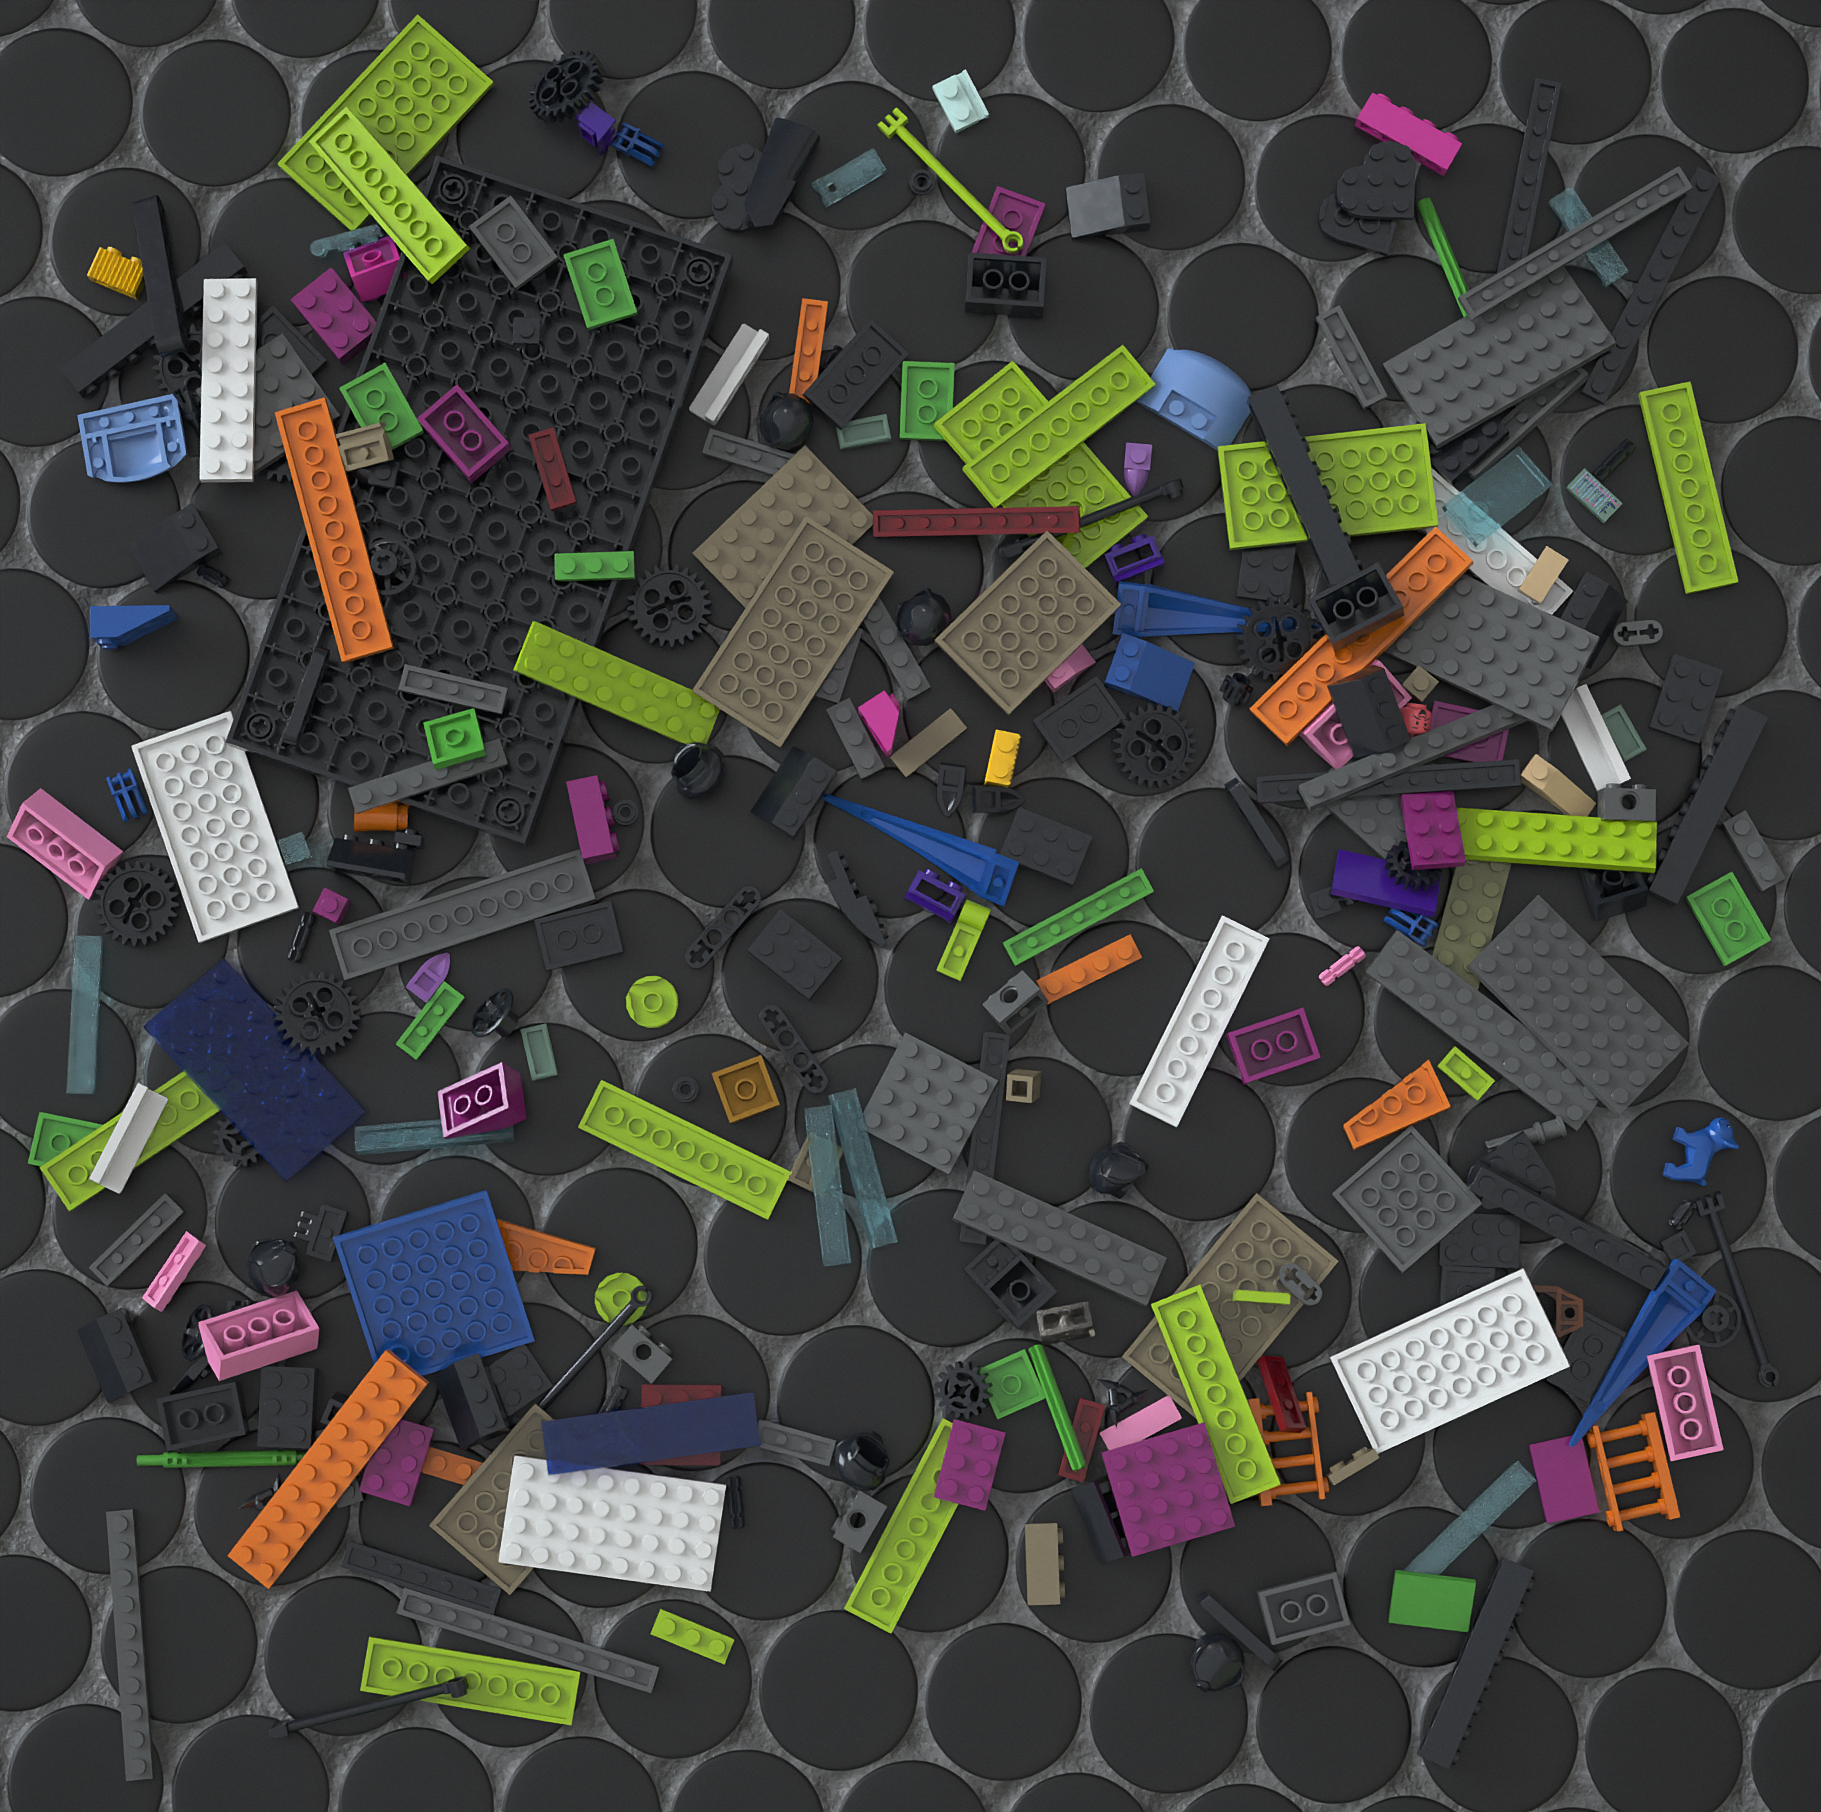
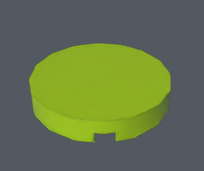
(652, 1002)
(615, 1294)

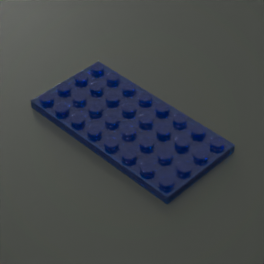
(238, 1059)

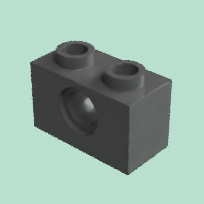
(1642, 803)
(1015, 1002)
(627, 1350)
(858, 1537)

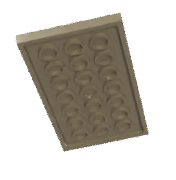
(793, 631)
(1241, 1259)

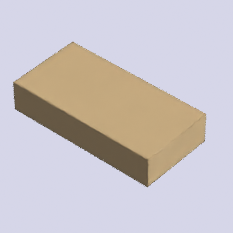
(1543, 575)

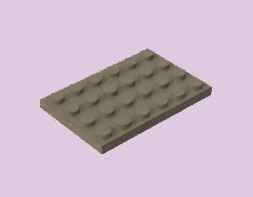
(758, 532)
(1027, 622)
(478, 1510)

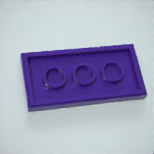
(1366, 880)

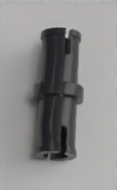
(190, 408)

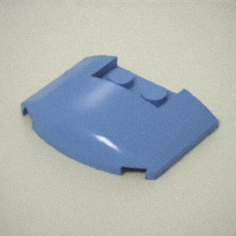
(1198, 396)
(133, 440)

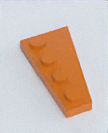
(1406, 1104)
(544, 1252)

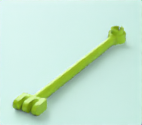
(897, 127)

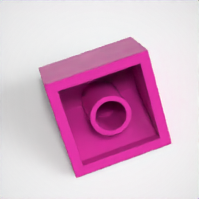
(373, 267)
(881, 720)

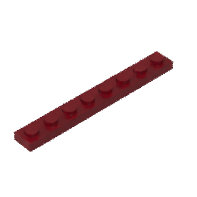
(976, 521)

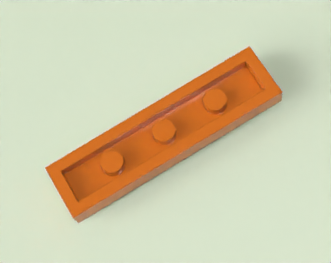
(808, 345)
(1089, 969)
(450, 1466)

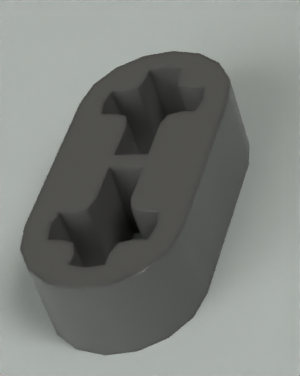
(1637, 627)
(1304, 1279)

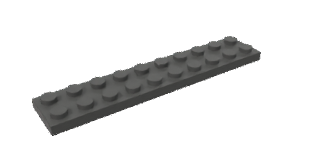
(462, 915)
(1481, 1028)

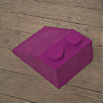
(482, 1102)

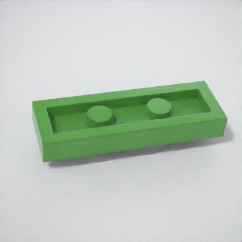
(594, 566)
(430, 1020)

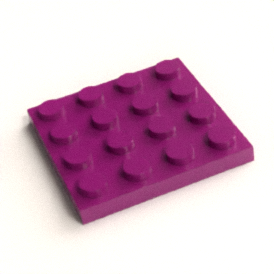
(1168, 1489)

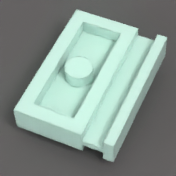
(960, 101)

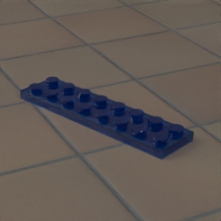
(650, 1434)

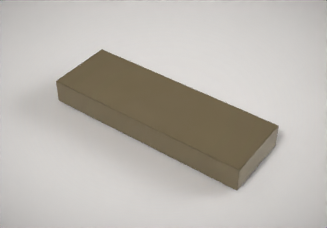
(928, 743)

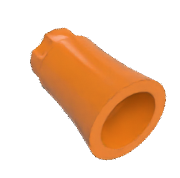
(383, 818)

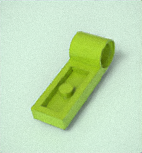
(963, 940)

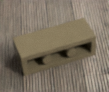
(1043, 1563)

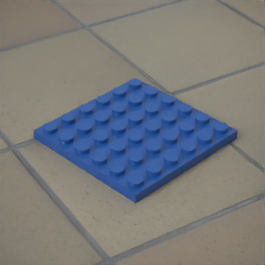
(435, 1285)

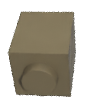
(1419, 684)
(1023, 1085)

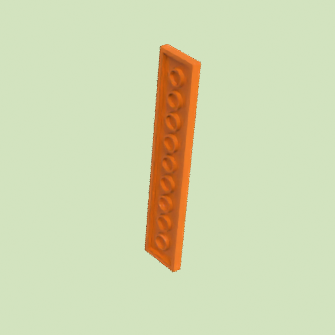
(334, 530)
(1303, 689)
(328, 1468)

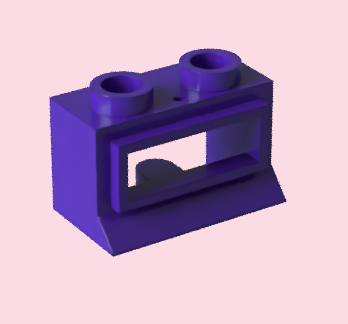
(596, 127)
(1135, 569)
(931, 905)

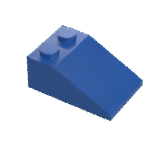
(125, 624)
(1148, 672)

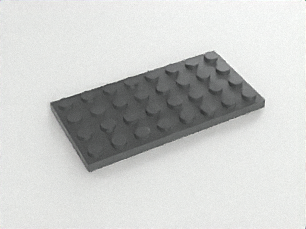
(1498, 357)
(1498, 650)
(1577, 1005)

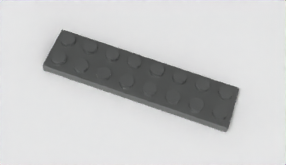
(1059, 1238)

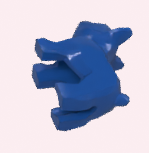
(1699, 1150)

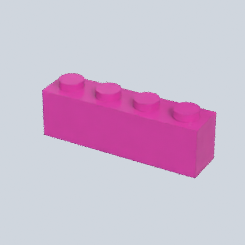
(1400, 125)

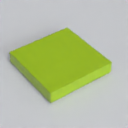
(1261, 1297)

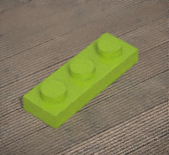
(692, 1636)

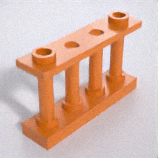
(1659, 1479)
(1320, 1484)

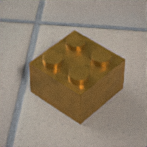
(746, 1089)

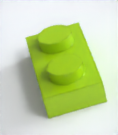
(1465, 1073)

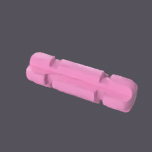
(1342, 966)

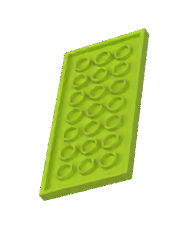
(405, 101)
(1374, 479)
(1072, 481)

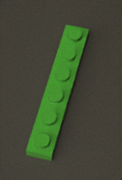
(1078, 917)

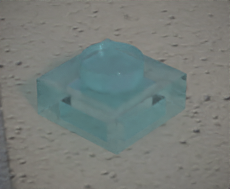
(294, 849)

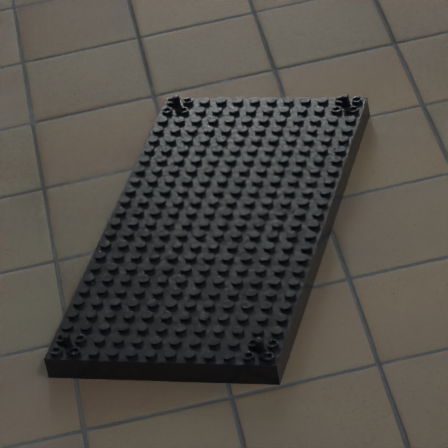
(492, 542)

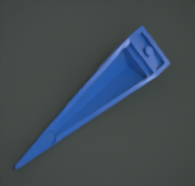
(1162, 611)
(968, 862)
(1665, 1314)

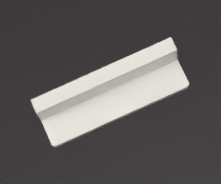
(729, 374)
(1593, 740)
(128, 1138)

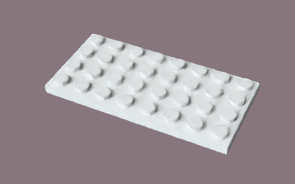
(214, 828)
(1450, 1361)
(613, 1524)

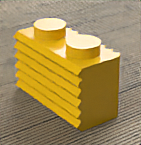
(118, 272)
(1002, 759)

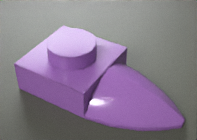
(1137, 466)
(430, 976)

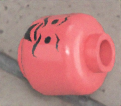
(1416, 719)

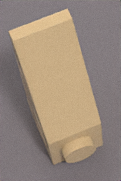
(1556, 788)

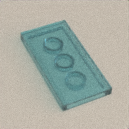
(1497, 496)

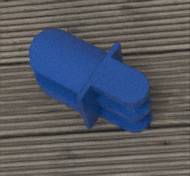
(636, 144)
(127, 792)
(1412, 924)

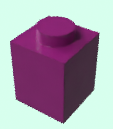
(332, 906)

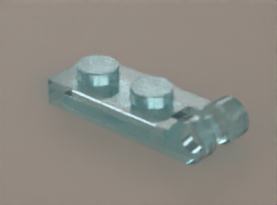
(849, 177)
(345, 241)

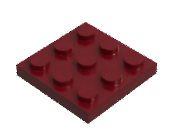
(667, 1394)

